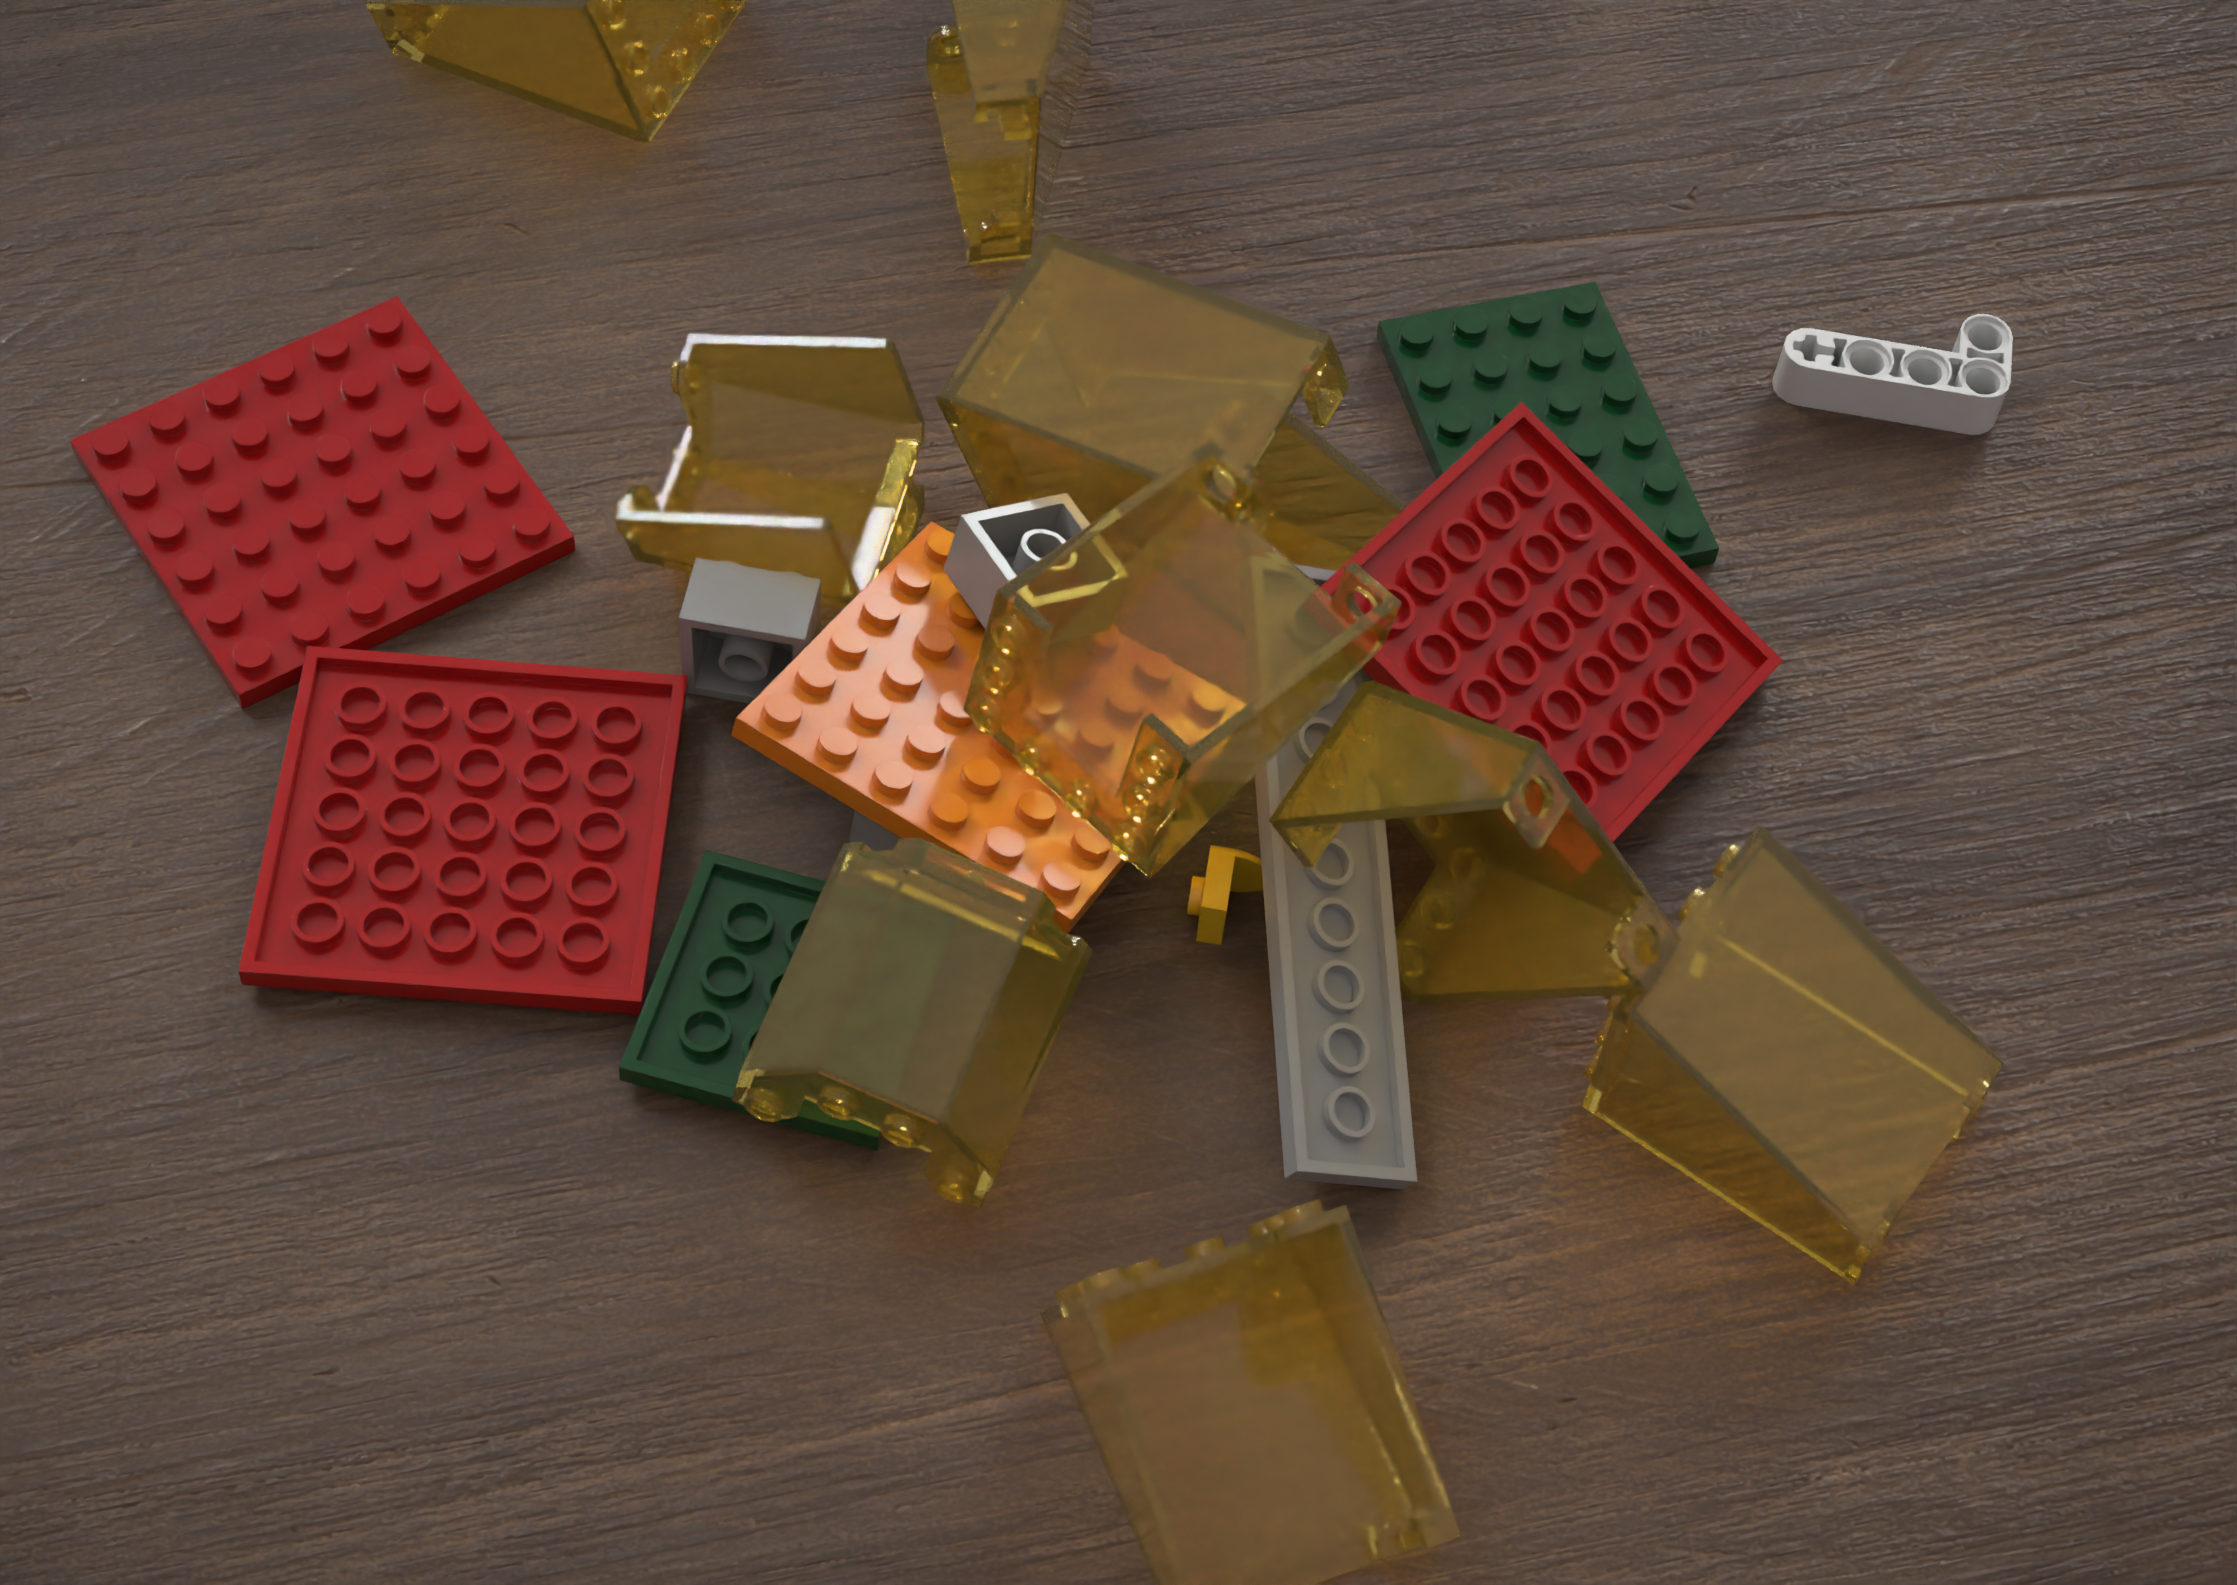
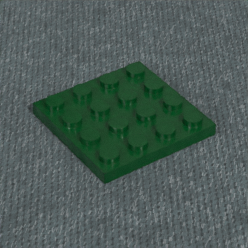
(719, 985)

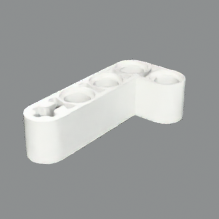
(1901, 381)

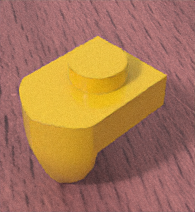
(1209, 895)

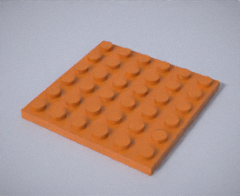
(884, 730)

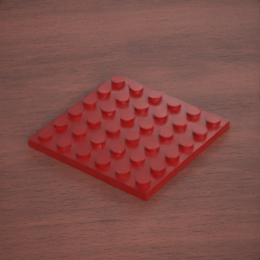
(321, 498)
(1558, 619)
(468, 831)

